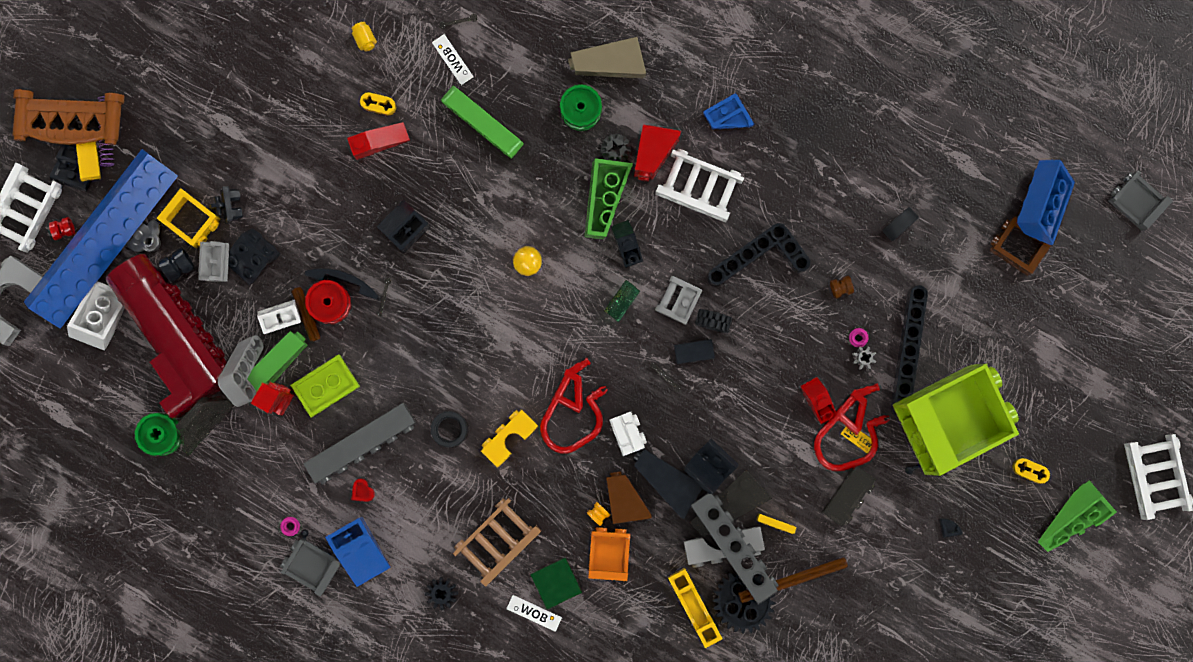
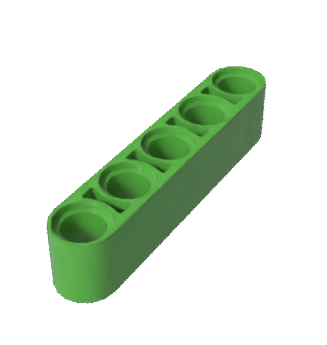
(482, 122)

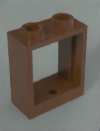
(1033, 262)

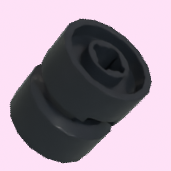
(178, 263)

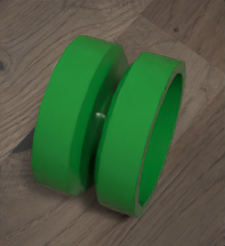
(584, 97)
(147, 434)

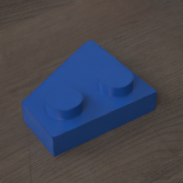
(728, 114)

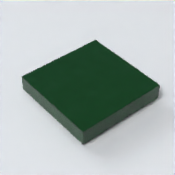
(556, 583)

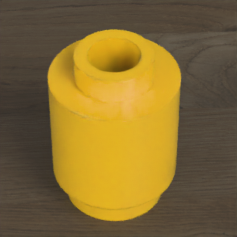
(363, 36)

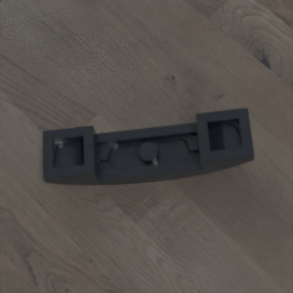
(322, 274)

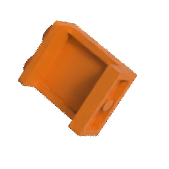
(609, 554)

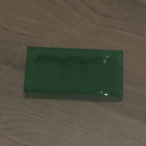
(622, 301)

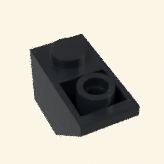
(627, 243)

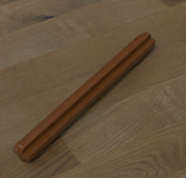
(803, 576)

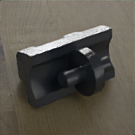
(227, 196)

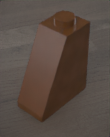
(624, 500)

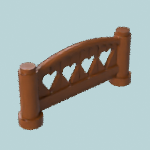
(28, 109)

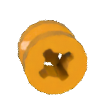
(598, 513)

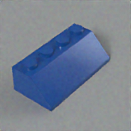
(1046, 201)

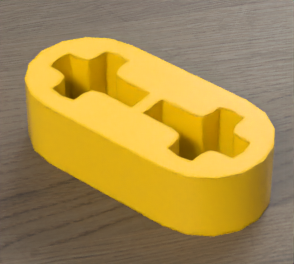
(379, 99)
(1032, 467)

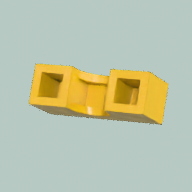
(495, 448)

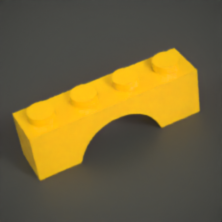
(694, 607)

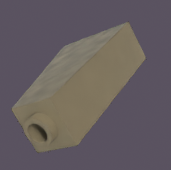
(610, 60)

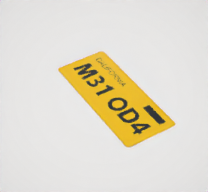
(860, 440)

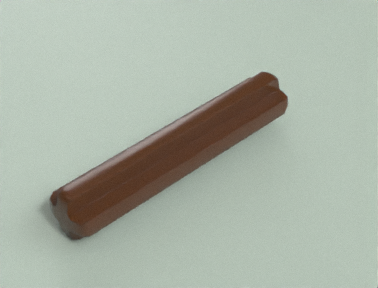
(307, 319)

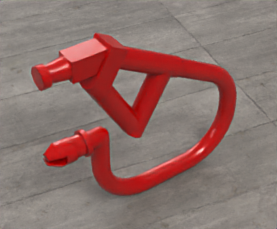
(856, 395)
(576, 406)

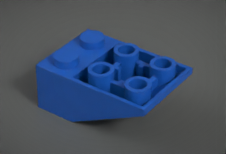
(358, 551)

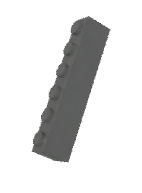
(360, 443)

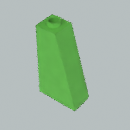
(277, 360)

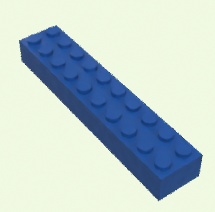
(100, 239)

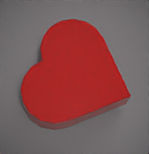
(362, 491)

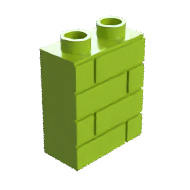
(957, 418)

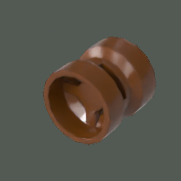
(841, 287)

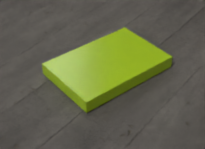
(325, 385)

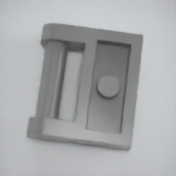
(685, 302)

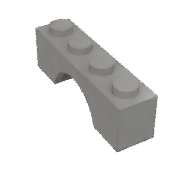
(699, 551)

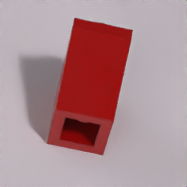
(818, 400)

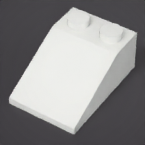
(96, 317)

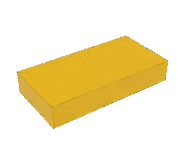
(88, 161)
(775, 523)

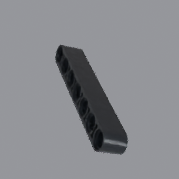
(914, 343)

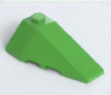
(1081, 511)

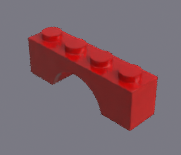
(272, 398)

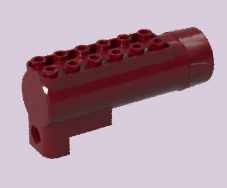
(185, 351)

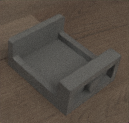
(1139, 201)
(310, 566)

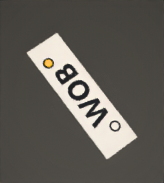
(452, 59)
(534, 613)

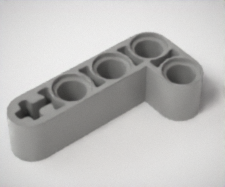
(235, 373)

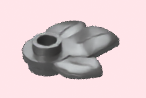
(144, 235)

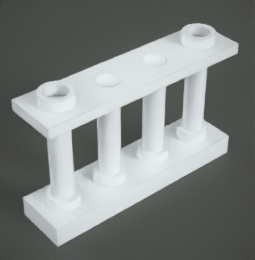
(11, 191)
(702, 204)
(1139, 472)

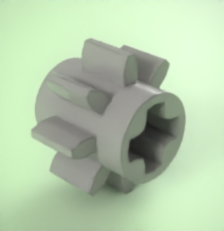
(862, 363)

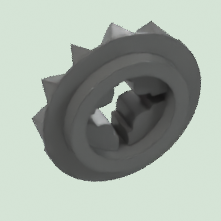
(619, 140)

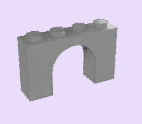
(15, 273)

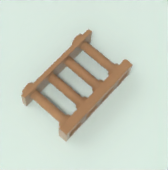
(515, 546)

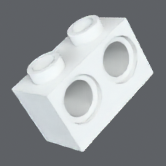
(279, 316)

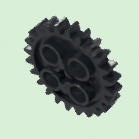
(727, 596)

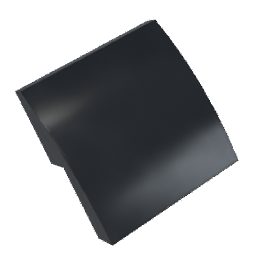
(67, 168)

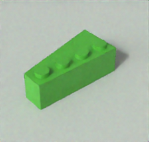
(604, 195)

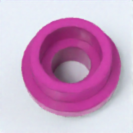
(862, 333)
(284, 528)

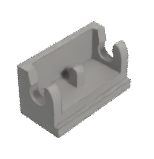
(213, 261)

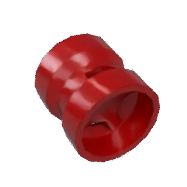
(62, 228)

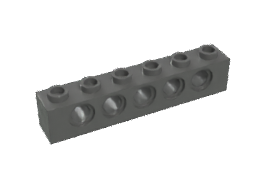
(702, 509)

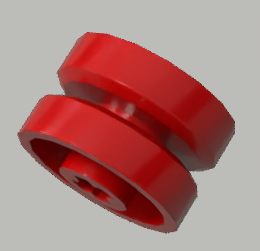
(336, 310)

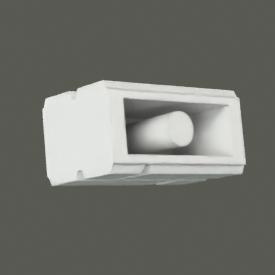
(627, 433)

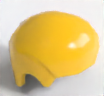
(527, 260)

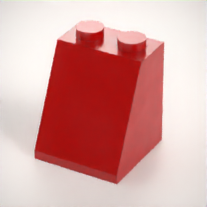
(654, 149)

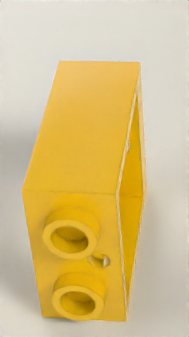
(173, 208)

